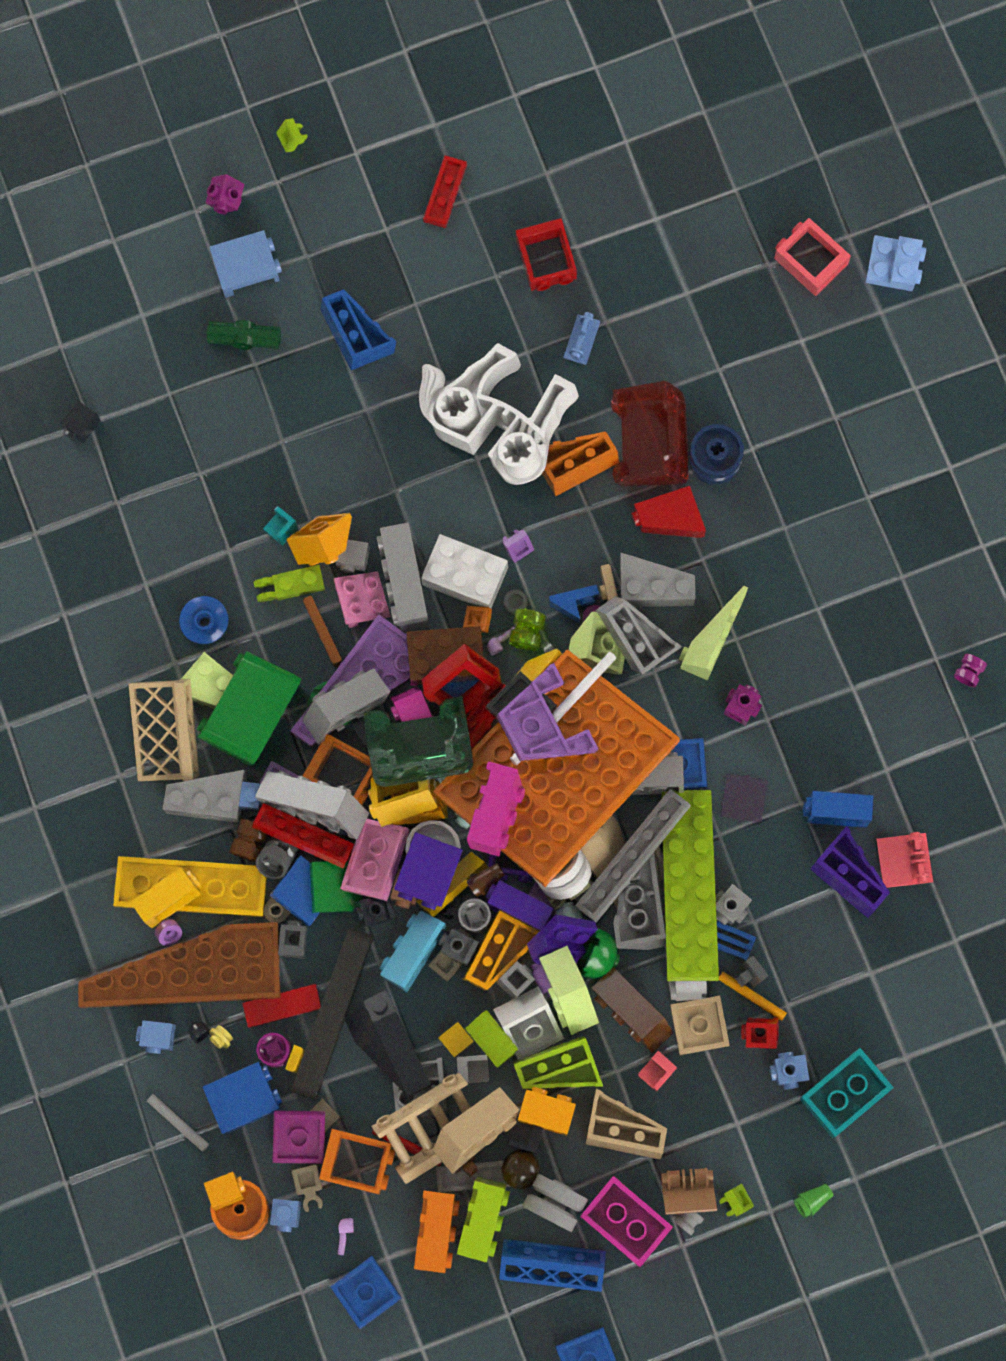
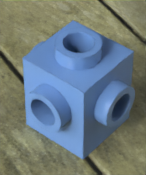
(798, 1066)

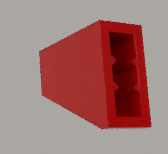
(670, 515)

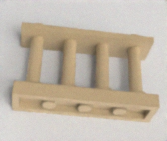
(414, 1166)

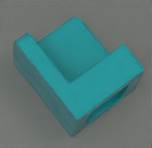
(281, 526)

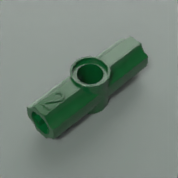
(243, 335)

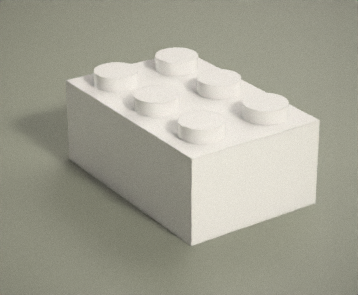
(464, 572)

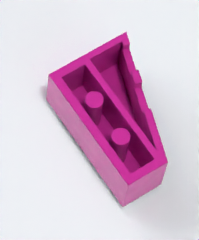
(410, 705)
(496, 809)

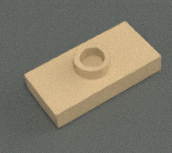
(608, 588)

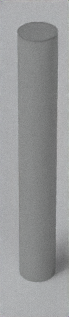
(177, 1122)

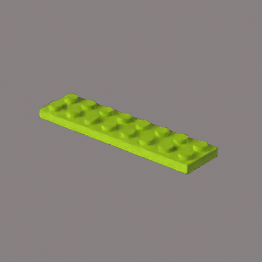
(691, 893)

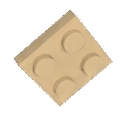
(699, 1025)

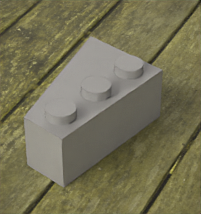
(207, 797)

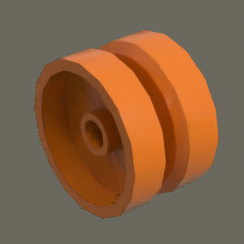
(250, 1221)

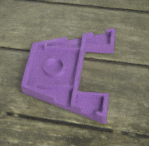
(533, 728)

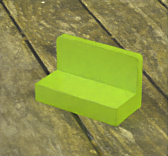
(492, 1039)

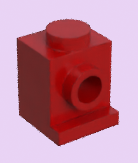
(766, 1040)

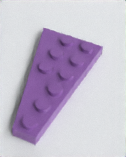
(379, 648)

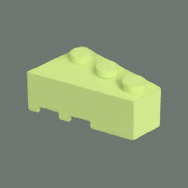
(207, 681)
(568, 991)

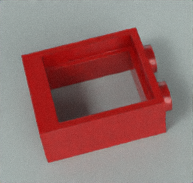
(542, 233)
(462, 659)

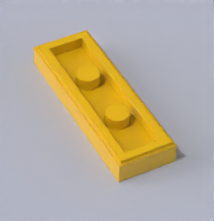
(465, 868)

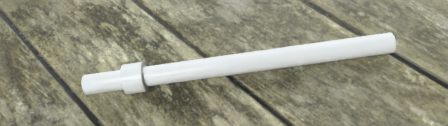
(578, 692)

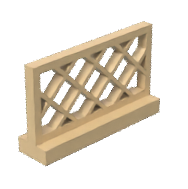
(184, 733)

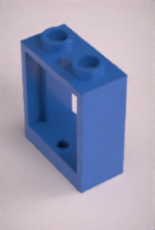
(838, 809)

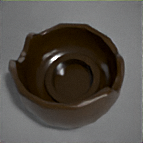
(520, 1169)

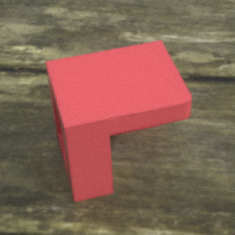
(657, 1071)

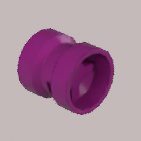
(970, 670)

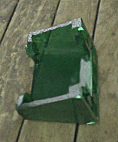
(419, 747)

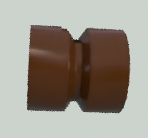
(249, 841)

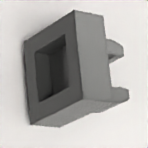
(751, 972)

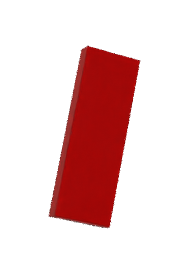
(445, 191)
(289, 1005)

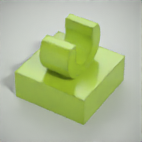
(290, 135)
(738, 1200)

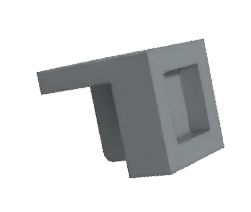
(473, 1068)

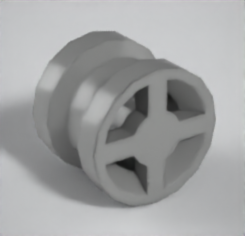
(688, 1221)

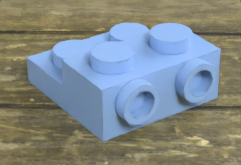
(895, 262)

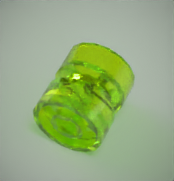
(528, 625)

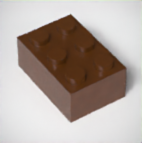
(432, 647)

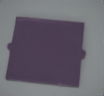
(744, 798)

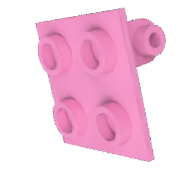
(361, 598)

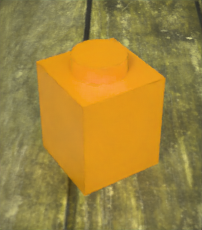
(225, 1190)

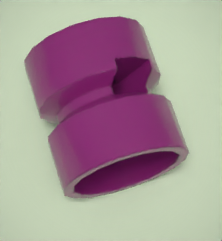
(274, 1050)

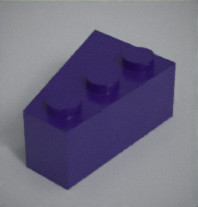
(850, 874)

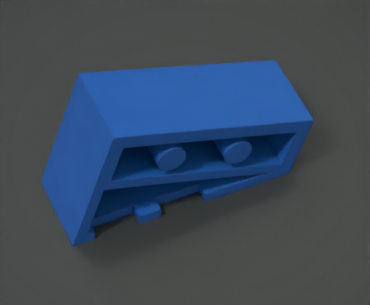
(354, 331)

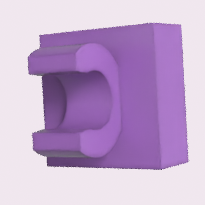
(518, 545)

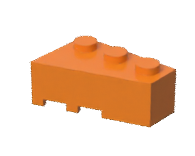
(578, 460)
(436, 1232)

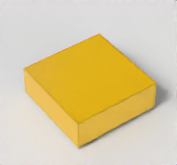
(456, 1039)
(295, 1059)

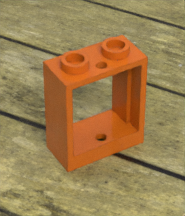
(322, 755)
(331, 1157)

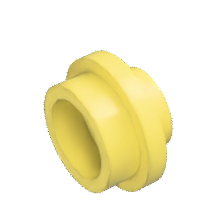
(220, 1037)

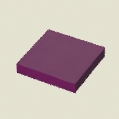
(299, 1137)

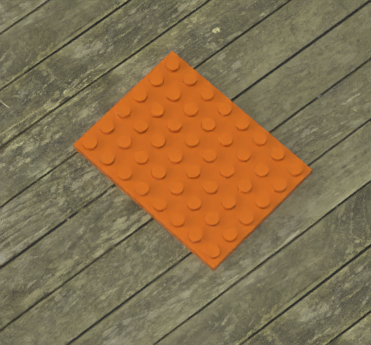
(572, 794)

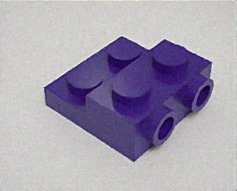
(562, 932)

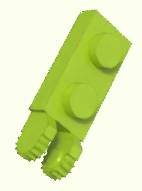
(291, 584)

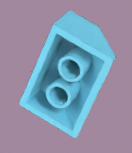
(412, 950)

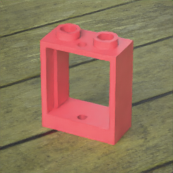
(818, 283)

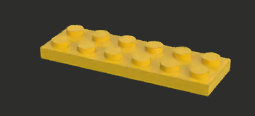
(224, 887)

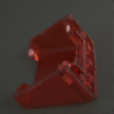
(651, 435)

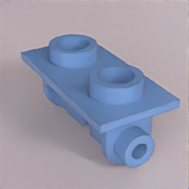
(582, 338)

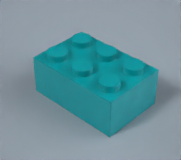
(846, 1093)

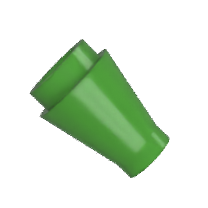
(811, 1201)

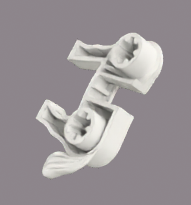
(467, 415)

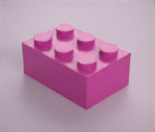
(626, 1221)

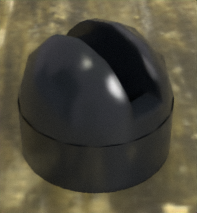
(198, 1031)

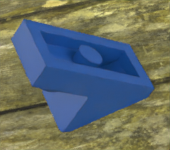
(567, 602)

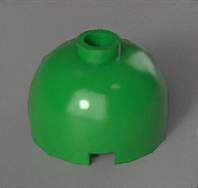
(599, 956)

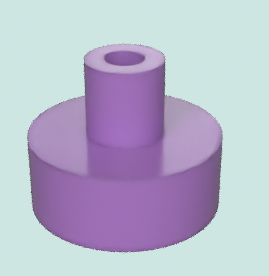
(168, 932)

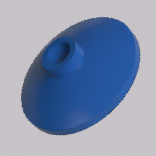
(199, 609)

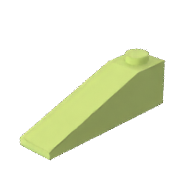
(707, 645)

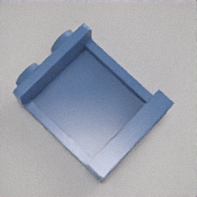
(245, 261)

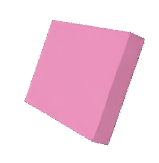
(375, 860)

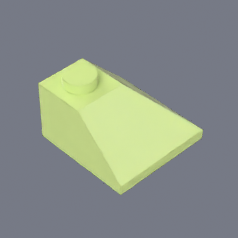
(593, 643)

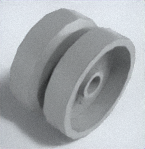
(556, 1199)

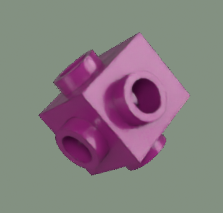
(224, 194)
(739, 711)

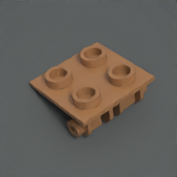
(689, 1192)

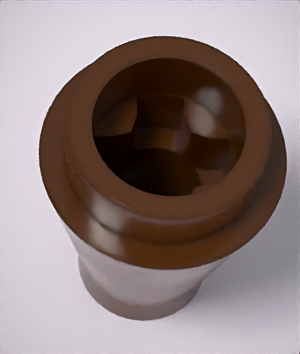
(482, 881)

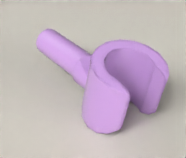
(494, 645)
(345, 1226)

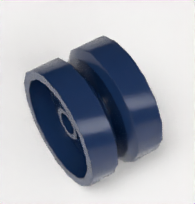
(719, 440)

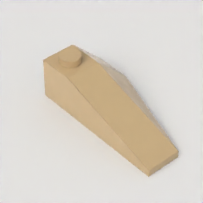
(604, 847)

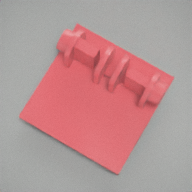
(904, 860)

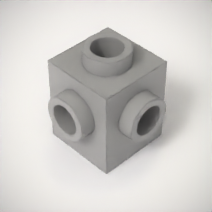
(736, 898)

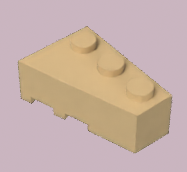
(475, 1129)
(623, 1129)

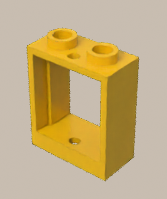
(403, 805)
(167, 897)

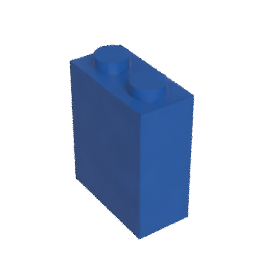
(242, 1097)

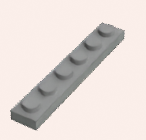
(633, 855)

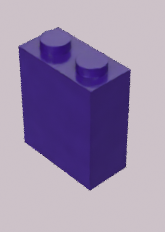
(427, 871)

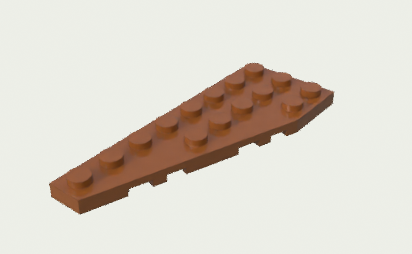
(214, 967)

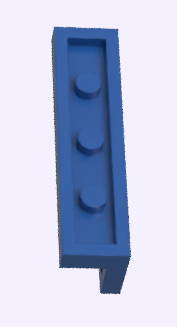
(552, 1260)

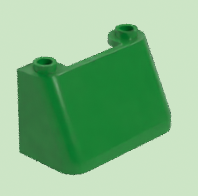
(249, 708)

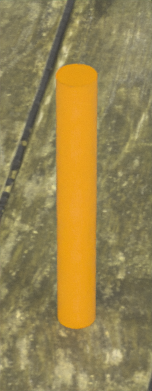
(752, 996)

